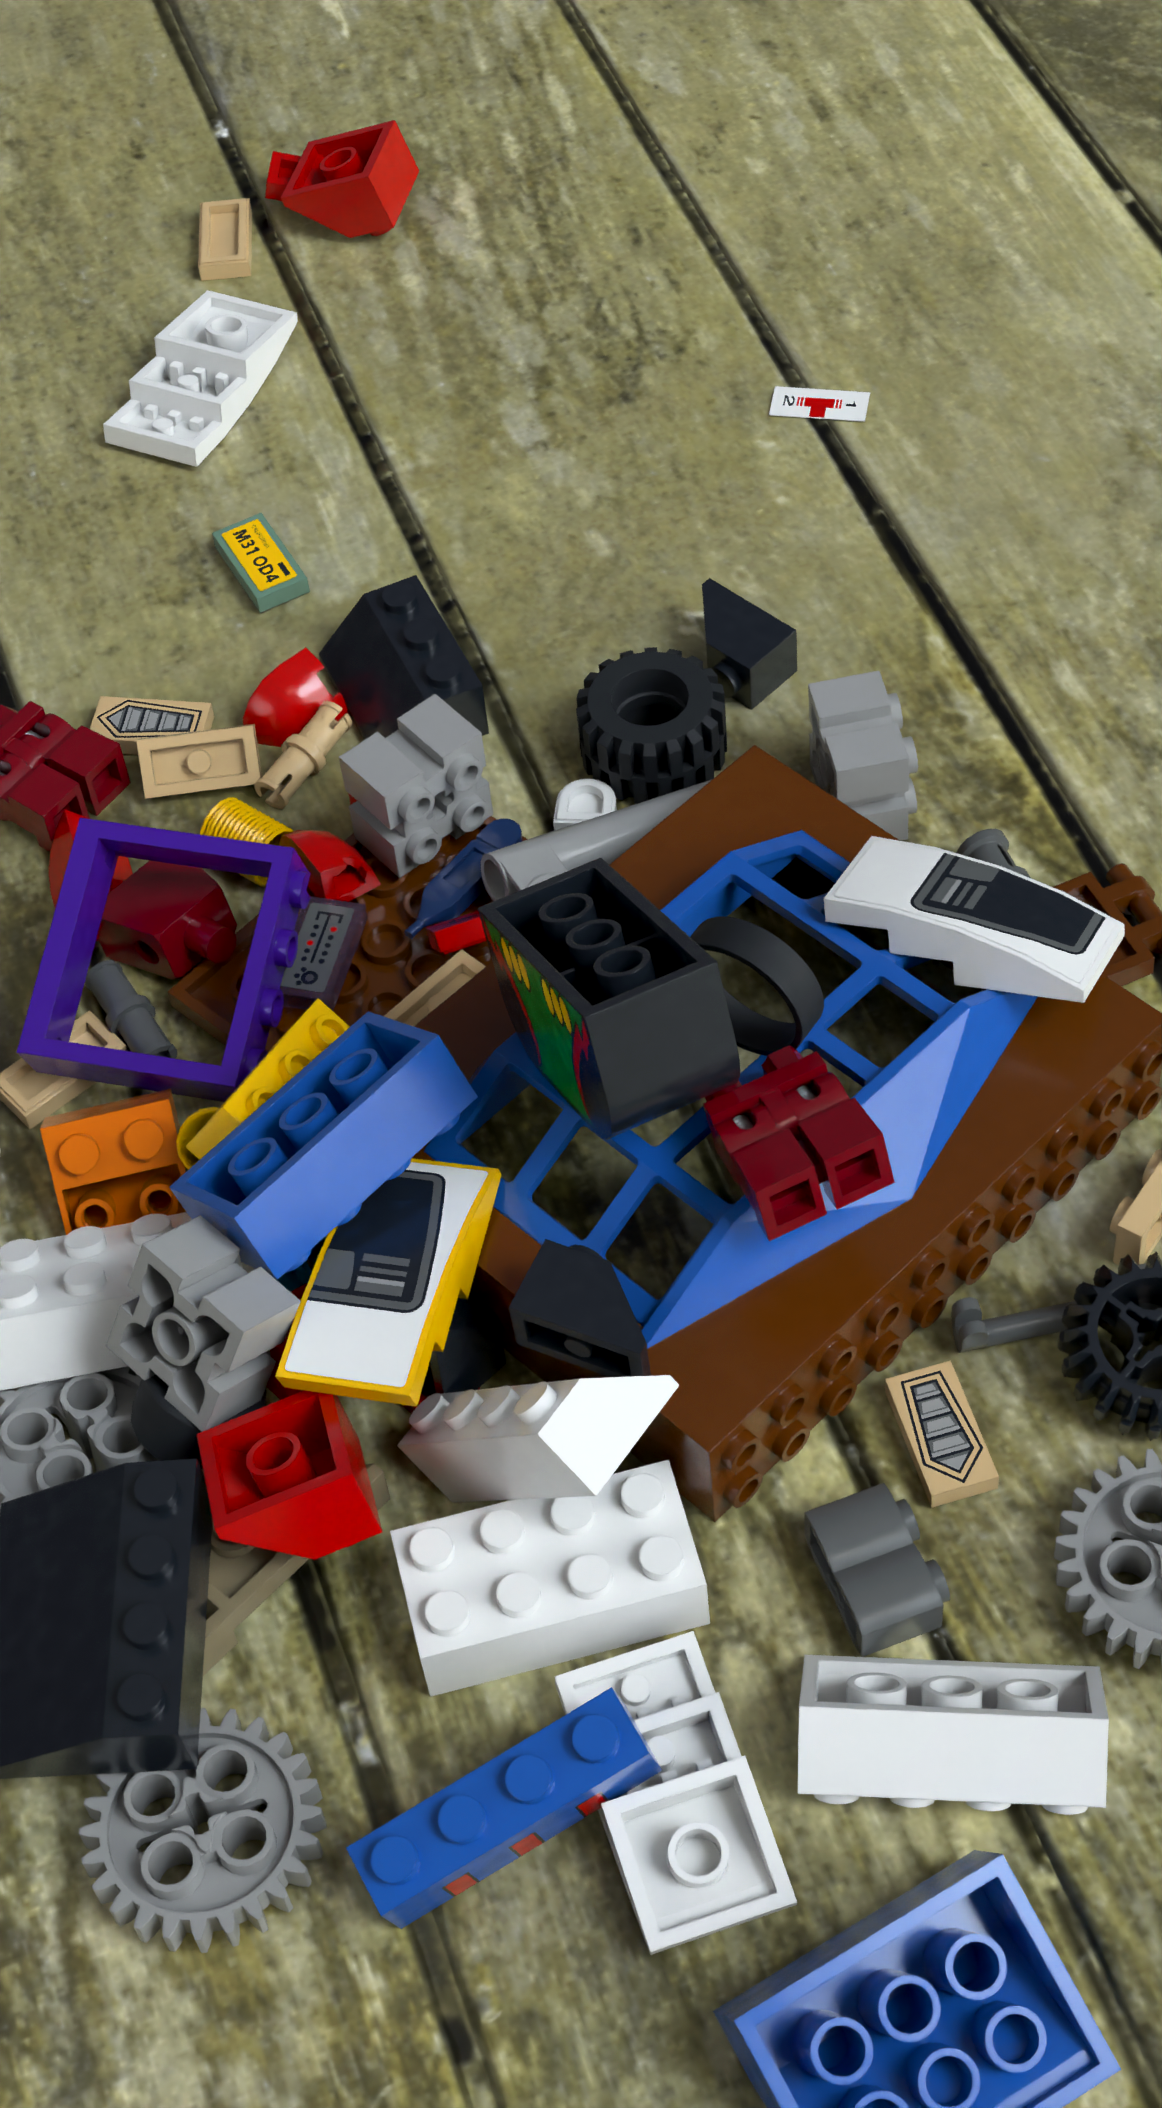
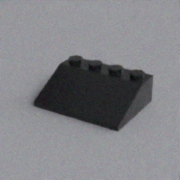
(104, 1622)

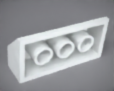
(532, 1437)
(953, 1733)

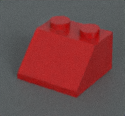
(354, 180)
(290, 1478)

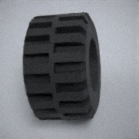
(652, 723)

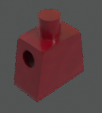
(167, 920)

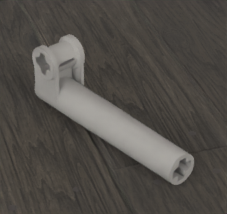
(575, 845)

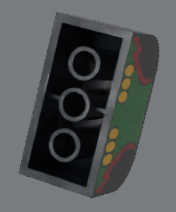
(610, 998)

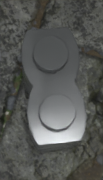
(876, 1569)

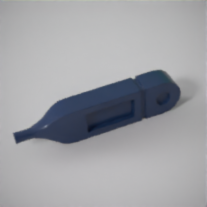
(461, 878)

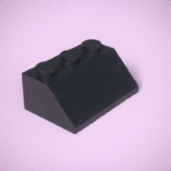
(395, 656)

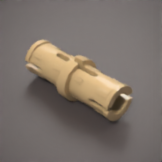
(303, 755)

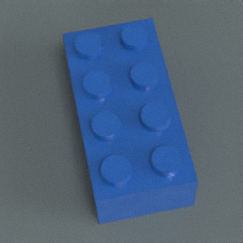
(326, 1141)

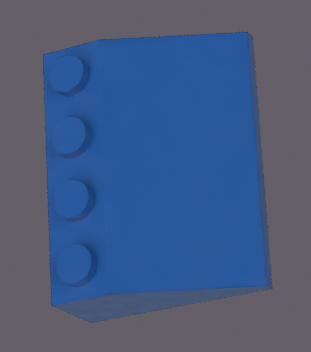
(925, 2007)

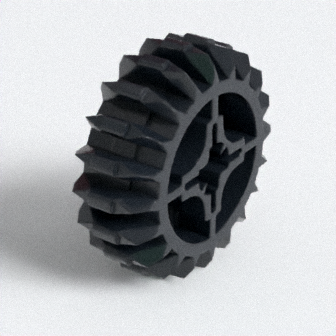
(1114, 1308)

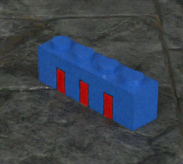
(503, 1809)

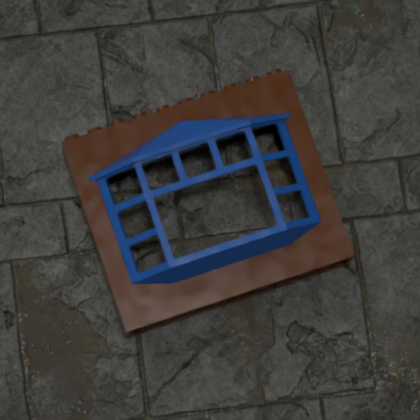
(974, 1114)

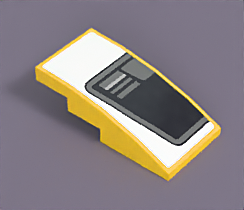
(390, 1285)

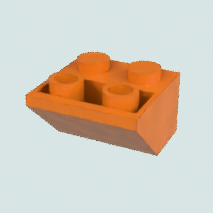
(115, 1161)

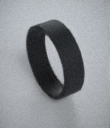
(780, 967)

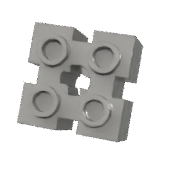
(860, 749)
(417, 785)
(202, 1323)

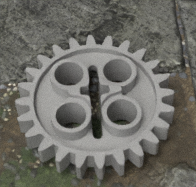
(97, 1421)
(1090, 1557)
(219, 1888)

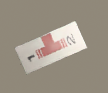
(819, 403)

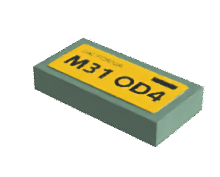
(260, 562)

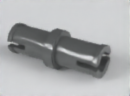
(128, 1014)

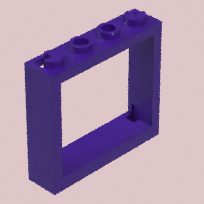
(73, 937)

